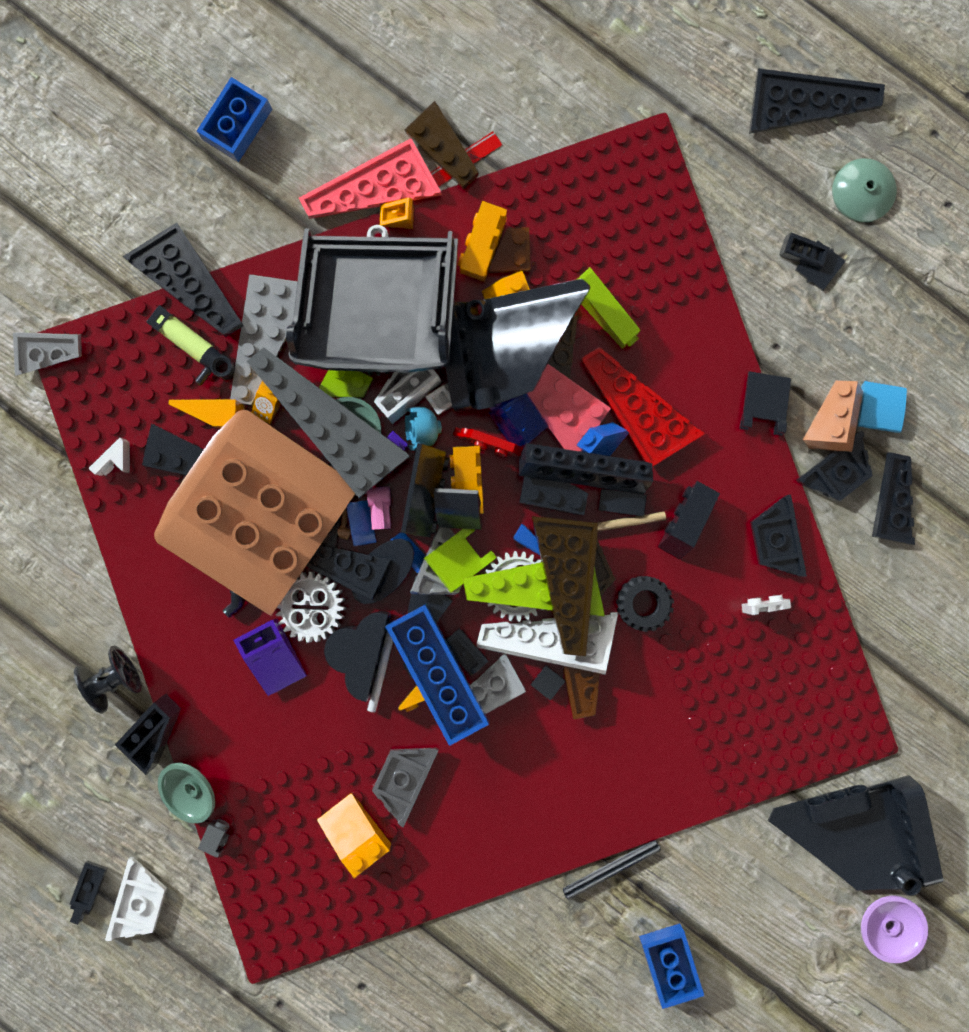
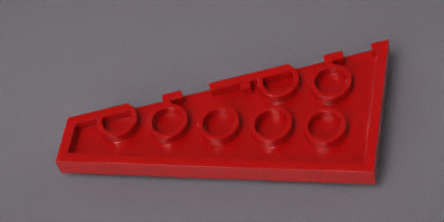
(648, 418)

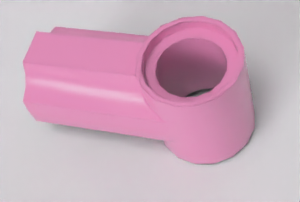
(379, 501)

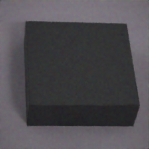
(548, 682)

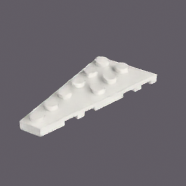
(541, 641)

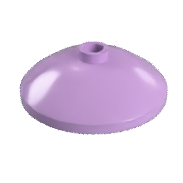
(905, 935)

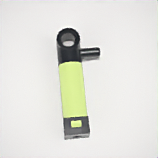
(192, 344)

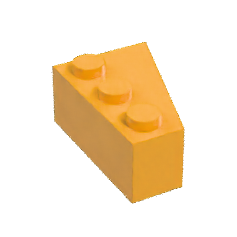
(482, 241)
(467, 470)

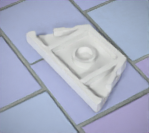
(137, 903)

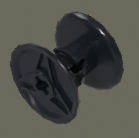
(94, 687)

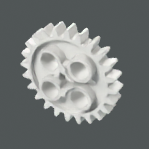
(508, 563)
(309, 626)

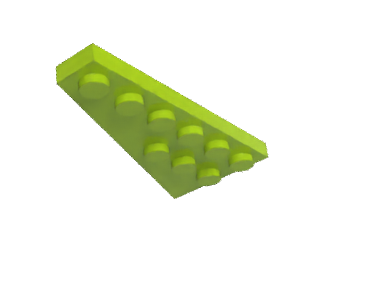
(520, 587)

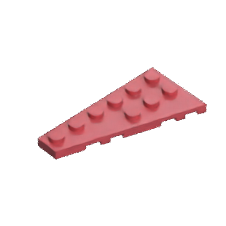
(566, 407)

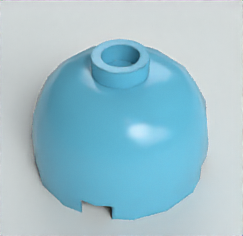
(421, 427)

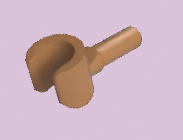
(343, 532)

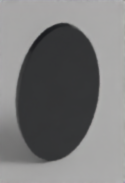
(402, 557)

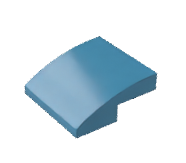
(882, 407)

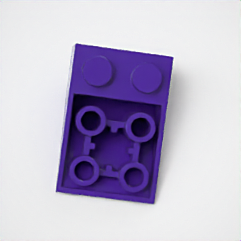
(270, 656)

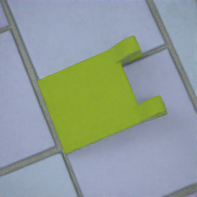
(457, 560)

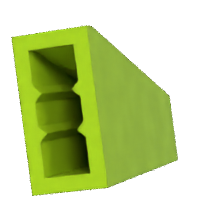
(608, 311)

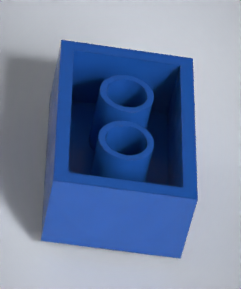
(234, 119)
(671, 966)

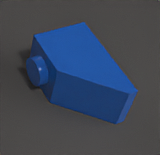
(602, 439)

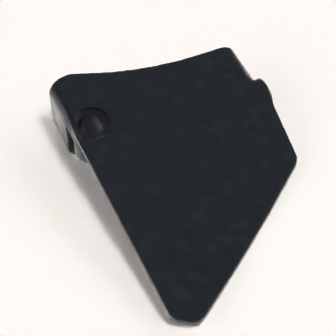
(507, 344)

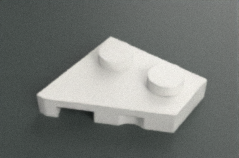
(774, 603)

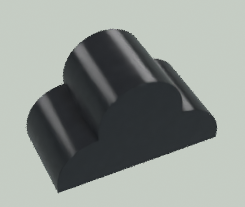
(358, 652)

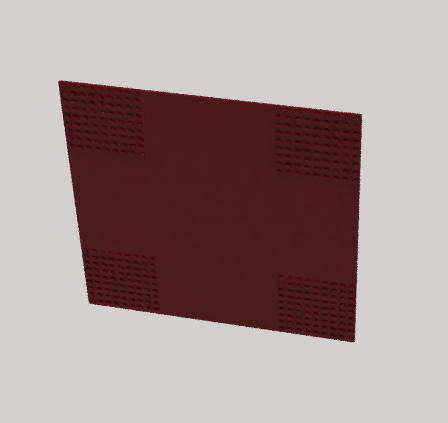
(685, 717)

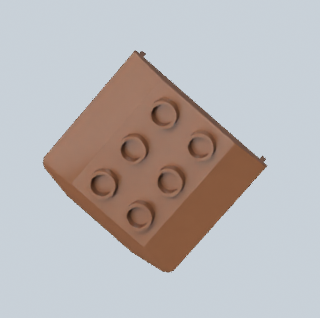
(253, 510)

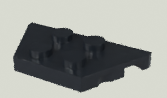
(839, 472)
(778, 538)

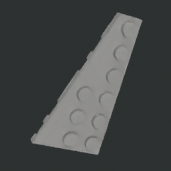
(265, 322)

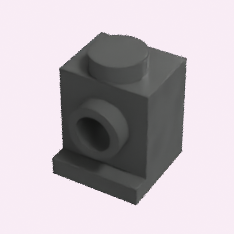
(214, 838)

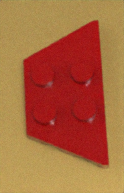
(501, 447)

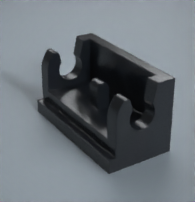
(466, 652)

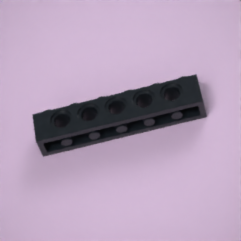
(585, 469)

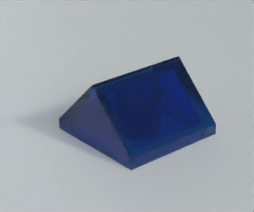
(519, 420)

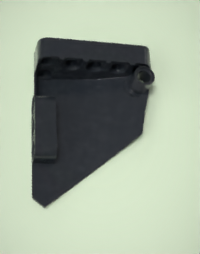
(868, 834)

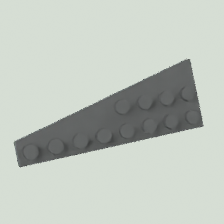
(346, 441)

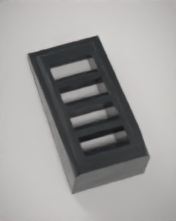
(801, 257)

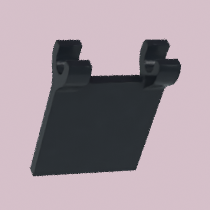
(767, 400)

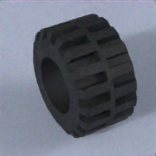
(662, 609)

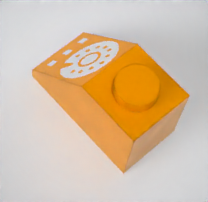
(265, 404)

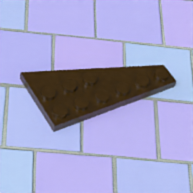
(568, 565)

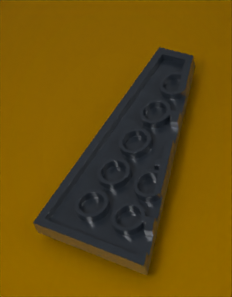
(798, 98)
(178, 270)

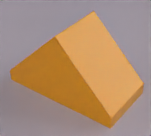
(397, 214)

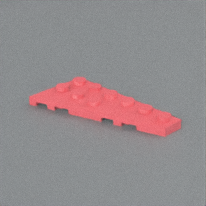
(379, 181)

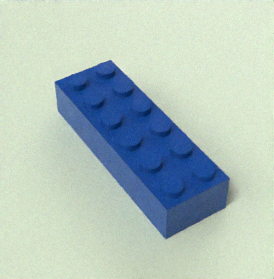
(437, 674)

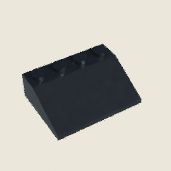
(420, 503)

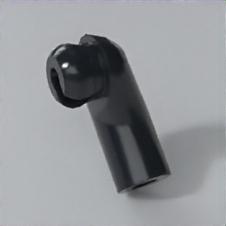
(236, 604)

